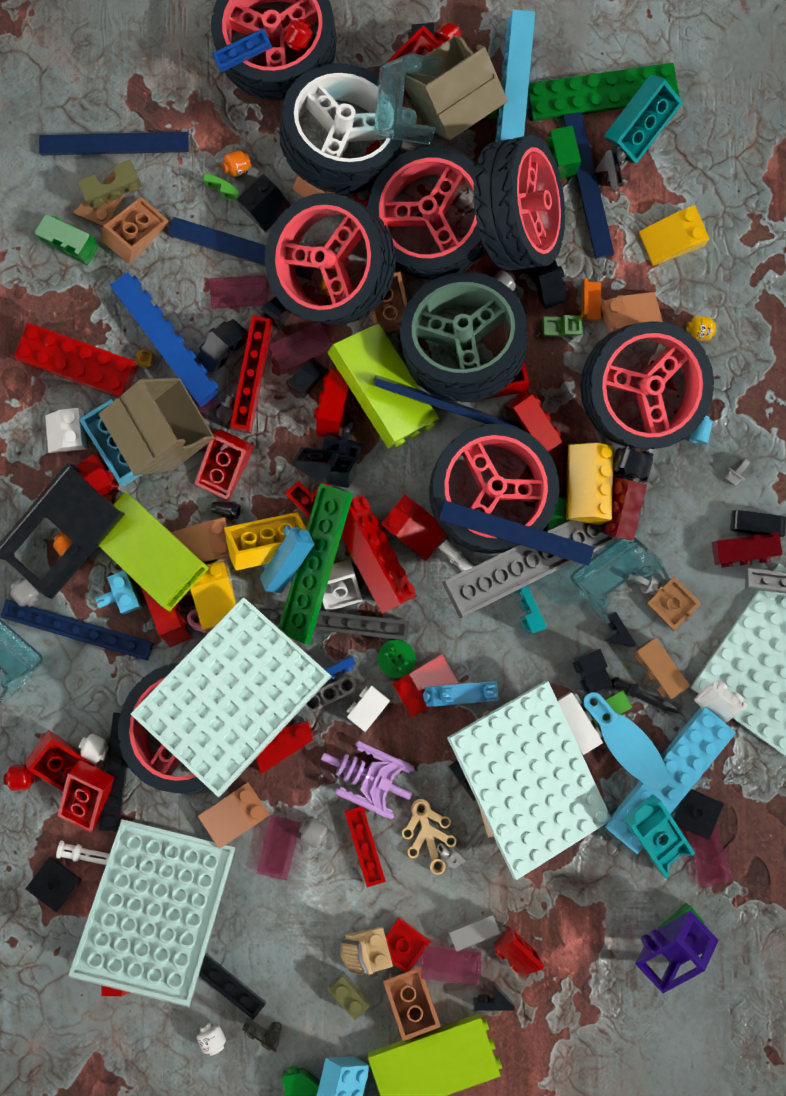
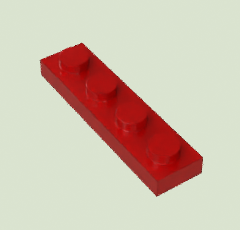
(365, 846)

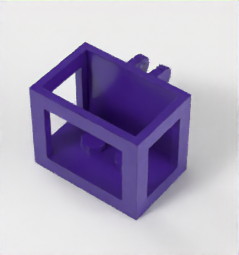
(678, 943)

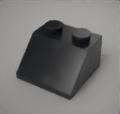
(263, 202)

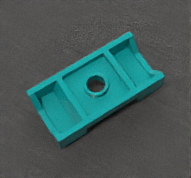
(533, 620)
(648, 824)

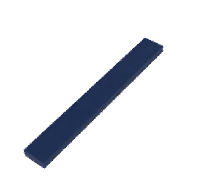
(114, 143)
(590, 190)
(225, 243)
(430, 399)
(516, 533)
(77, 630)

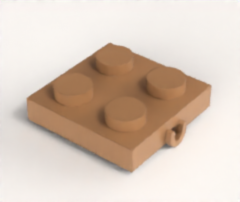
(673, 603)

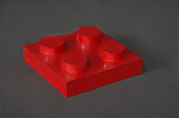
(405, 944)

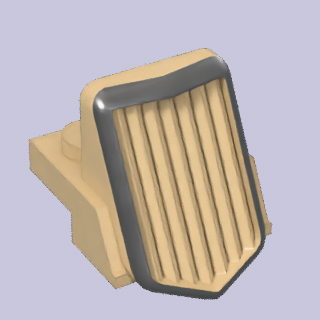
(366, 951)

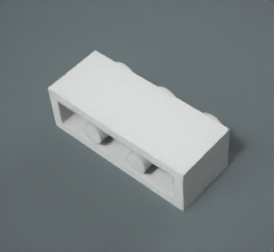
(579, 723)

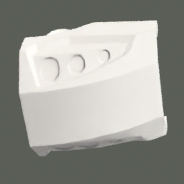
(720, 701)

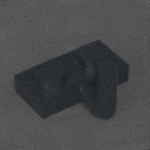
(346, 448)

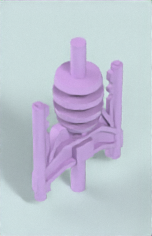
(374, 780)

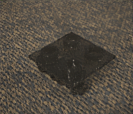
(268, 1038)

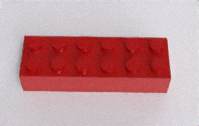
(75, 361)
(375, 557)

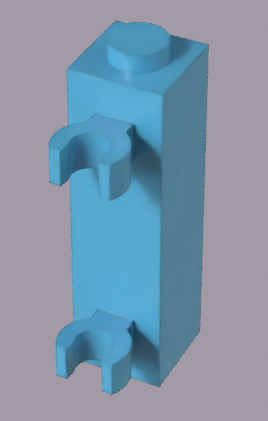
(286, 559)
(461, 693)

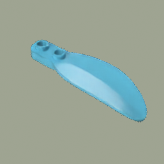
(629, 744)

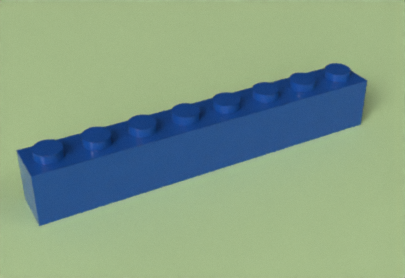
(164, 339)

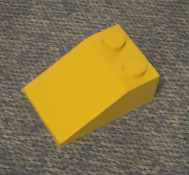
(674, 235)
(213, 595)

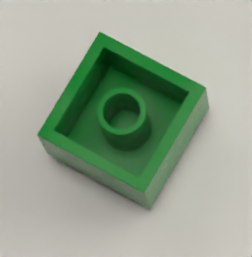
(564, 150)

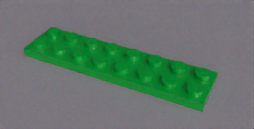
(593, 92)
(313, 574)

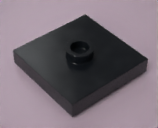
(698, 813)
(53, 884)

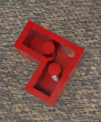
(98, 475)
(302, 498)

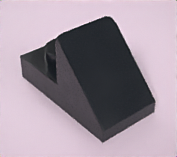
(611, 163)
(622, 636)
(498, 1002)

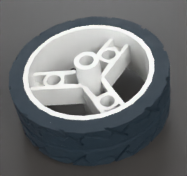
(317, 92)

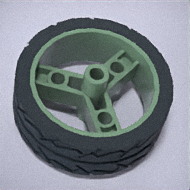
(497, 306)

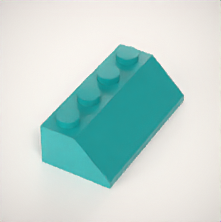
(644, 118)

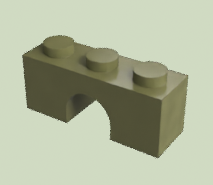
(124, 182)

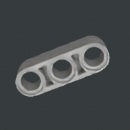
(339, 693)

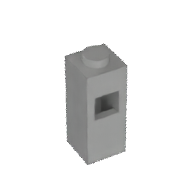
(473, 931)

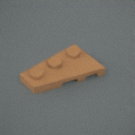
(102, 214)

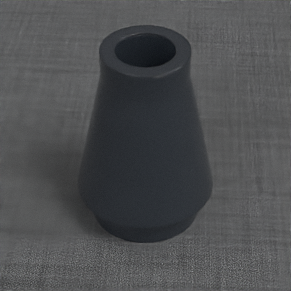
(229, 510)

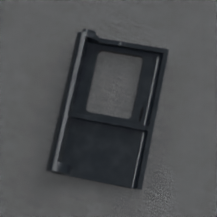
(77, 512)

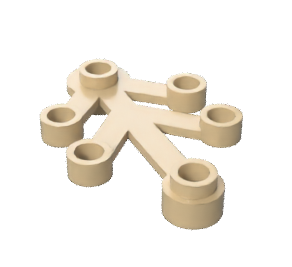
(427, 832)

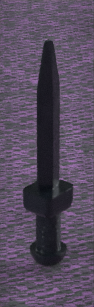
(634, 691)

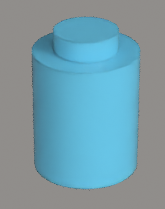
(702, 433)

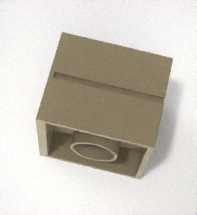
(460, 93)
(156, 425)

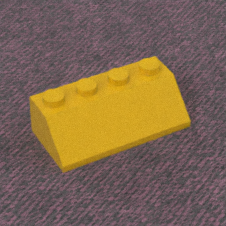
(589, 483)
(258, 541)

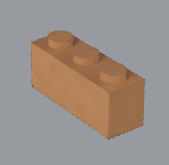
(661, 669)

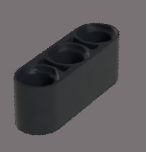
(757, 523)

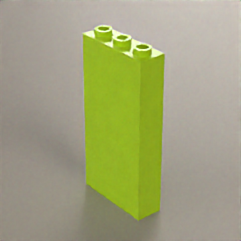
(391, 414)
(152, 554)
(437, 1060)

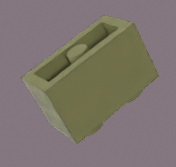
(349, 995)

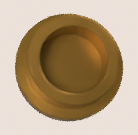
(145, 358)

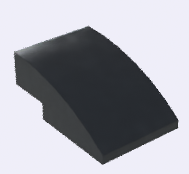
(326, 466)

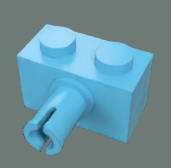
(122, 592)

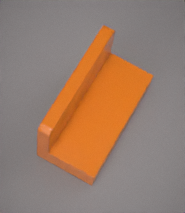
(590, 300)

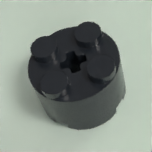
(632, 464)

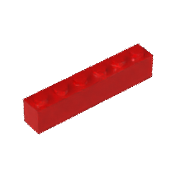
(251, 374)

